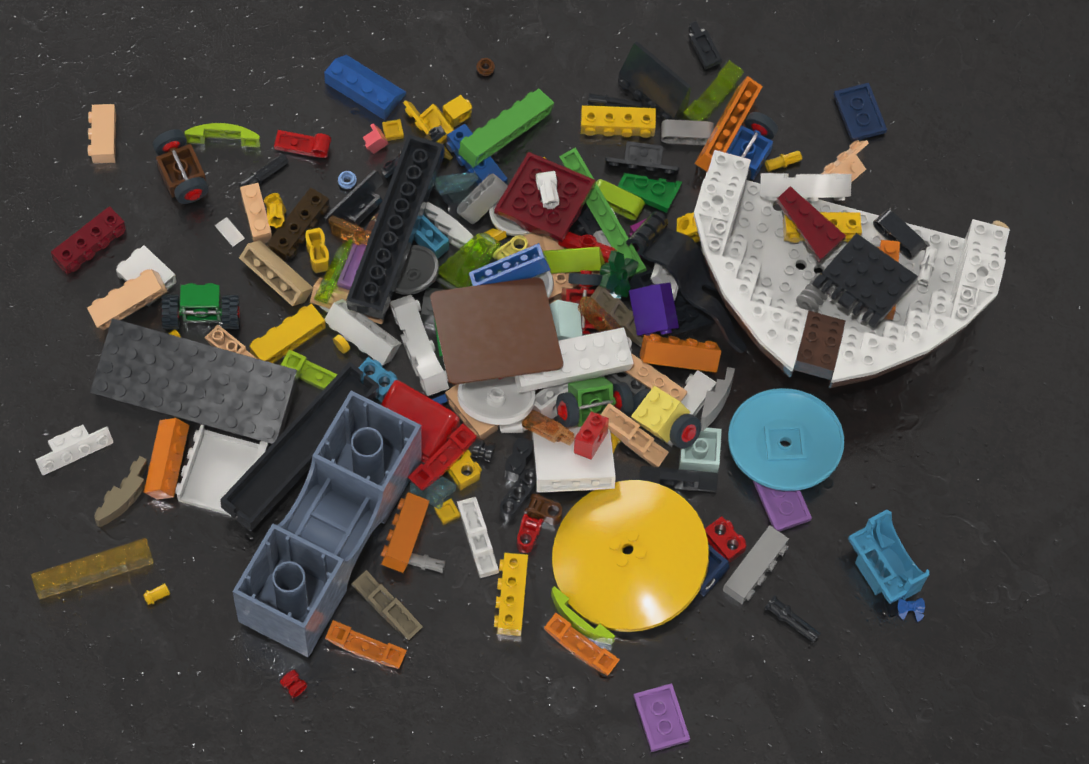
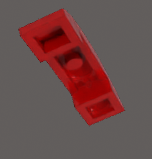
(444, 458)

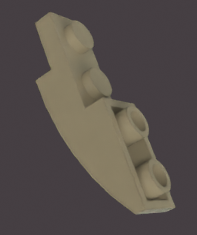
(118, 499)

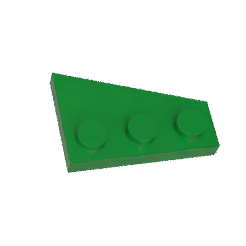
(653, 192)

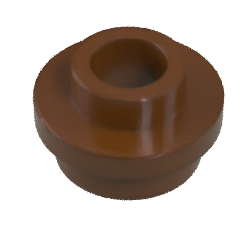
(485, 62)

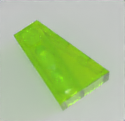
(470, 257)

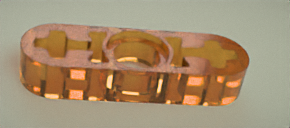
(591, 309)

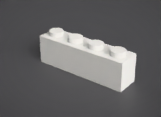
(362, 332)
(696, 390)

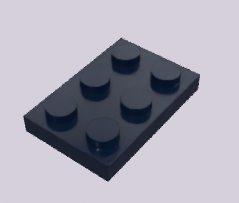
(860, 112)

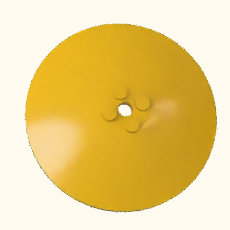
(639, 587)

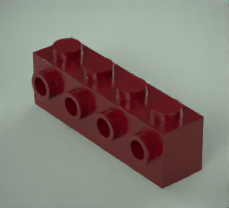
(88, 240)

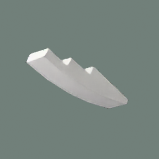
(445, 223)
(477, 537)

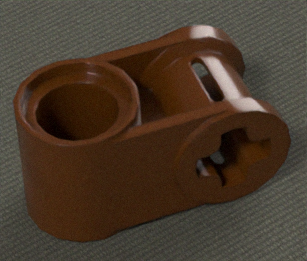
(540, 507)

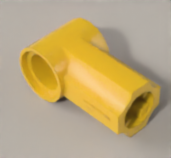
(275, 210)

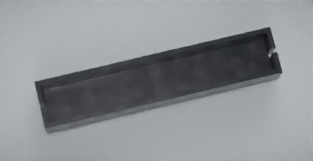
(293, 450)

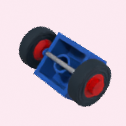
(754, 141)

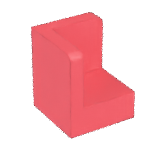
(375, 139)

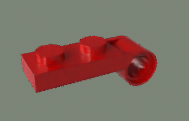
(303, 144)

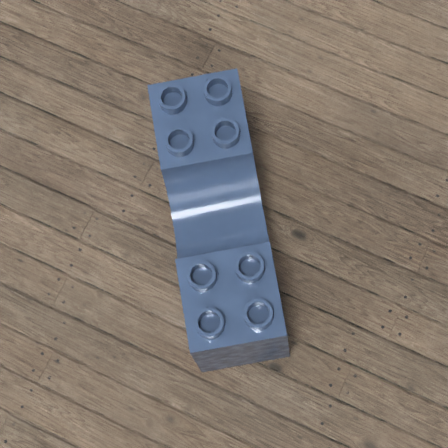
(310, 554)

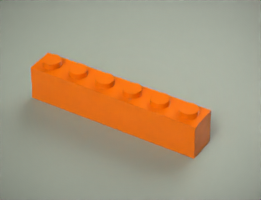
(729, 121)

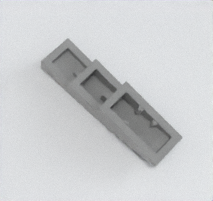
(715, 400)

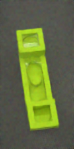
(222, 130)
(309, 372)
(598, 634)

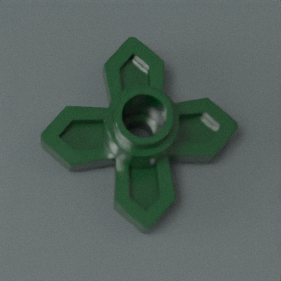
(616, 273)

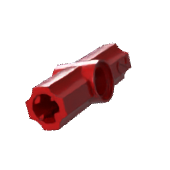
(574, 241)

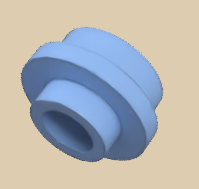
(347, 175)

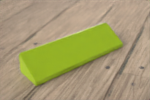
(574, 259)

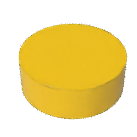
(341, 343)

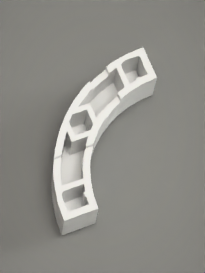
(807, 185)
(417, 345)

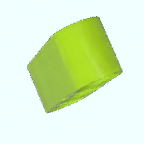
(621, 200)

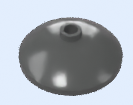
(419, 263)

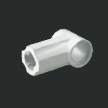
(548, 188)

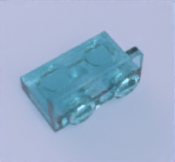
(455, 182)
(435, 492)

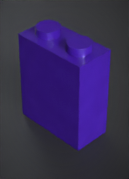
(654, 309)

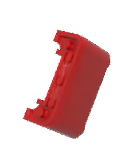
(435, 420)

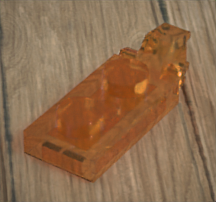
(347, 231)
(547, 428)

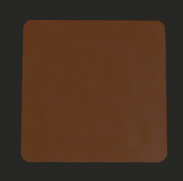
(496, 330)

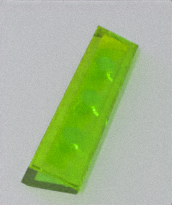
(333, 273)

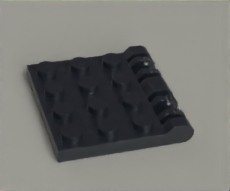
(866, 278)

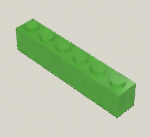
(505, 127)

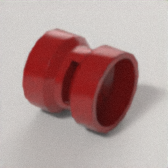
(293, 683)

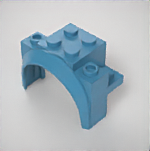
(885, 560)

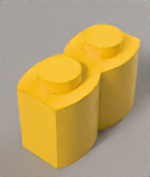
(318, 251)

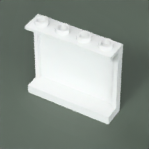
(215, 467)
(564, 470)

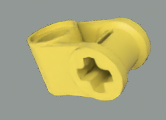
(509, 247)

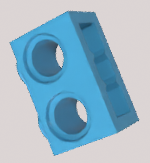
(380, 375)

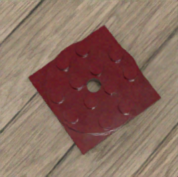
(523, 204)

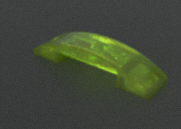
(714, 93)

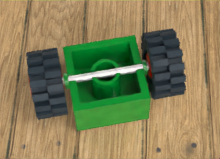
(200, 304)

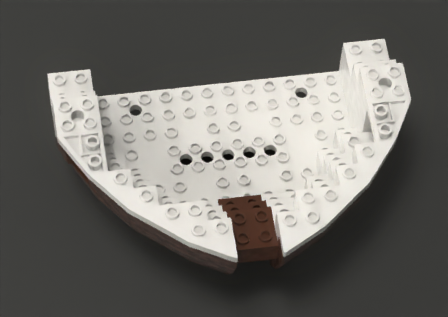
(761, 283)

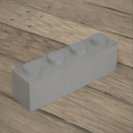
(756, 564)

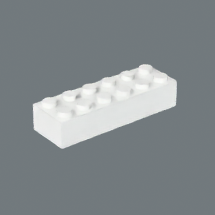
(584, 359)

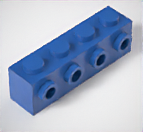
(483, 169)
(517, 266)

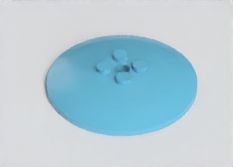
(792, 417)

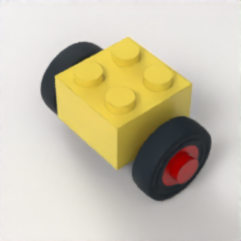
(665, 417)

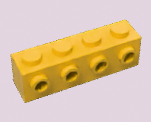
(618, 121)
(846, 222)
(512, 594)

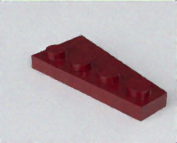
(810, 223)

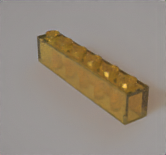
(92, 568)

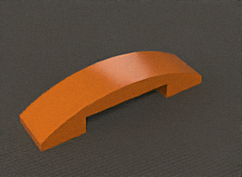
(364, 646)
(580, 646)

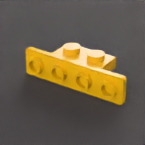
(429, 119)

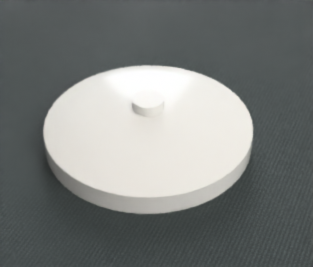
(495, 401)

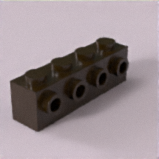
(294, 228)

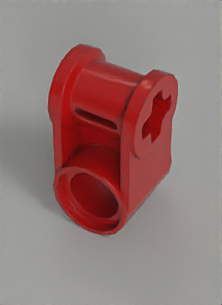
(529, 530)

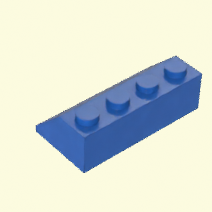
(363, 86)

